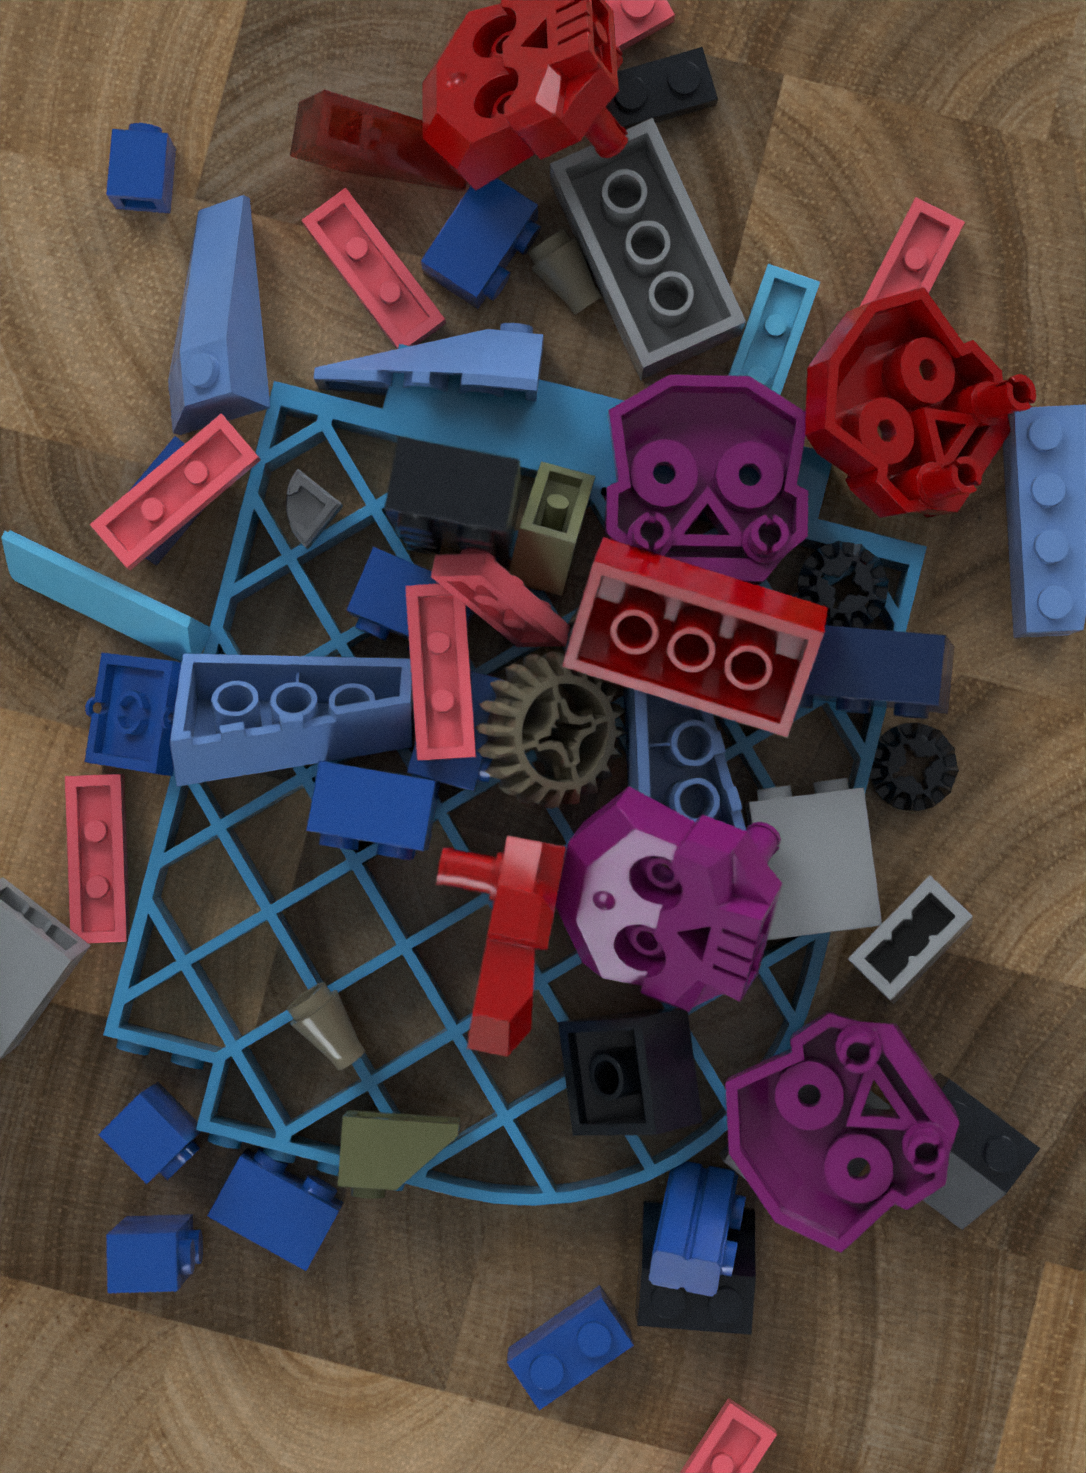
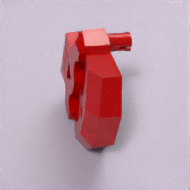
(523, 85)
(933, 428)
(524, 894)

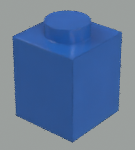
(141, 169)

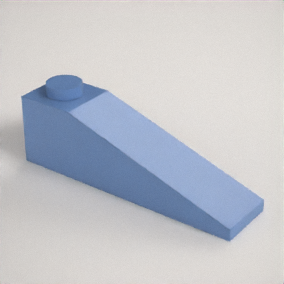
(219, 333)
(484, 360)

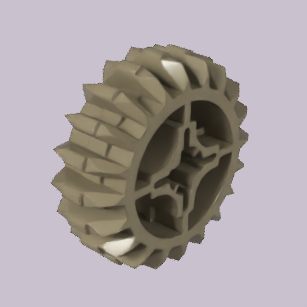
(527, 712)

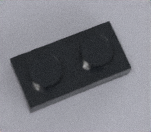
(663, 89)

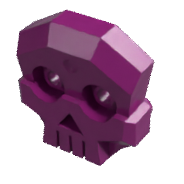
(706, 435)
(704, 912)
(801, 1151)

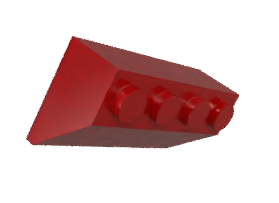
(695, 637)

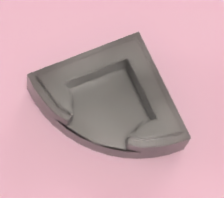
(309, 508)

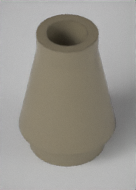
(565, 270)
(325, 1024)

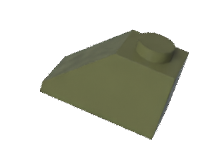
(551, 527)
(388, 1148)

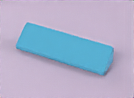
(103, 598)

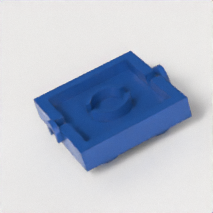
(135, 713)

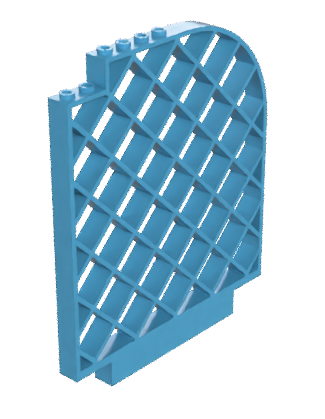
(561, 429)

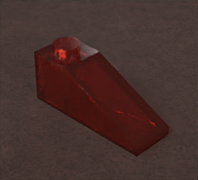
(367, 142)

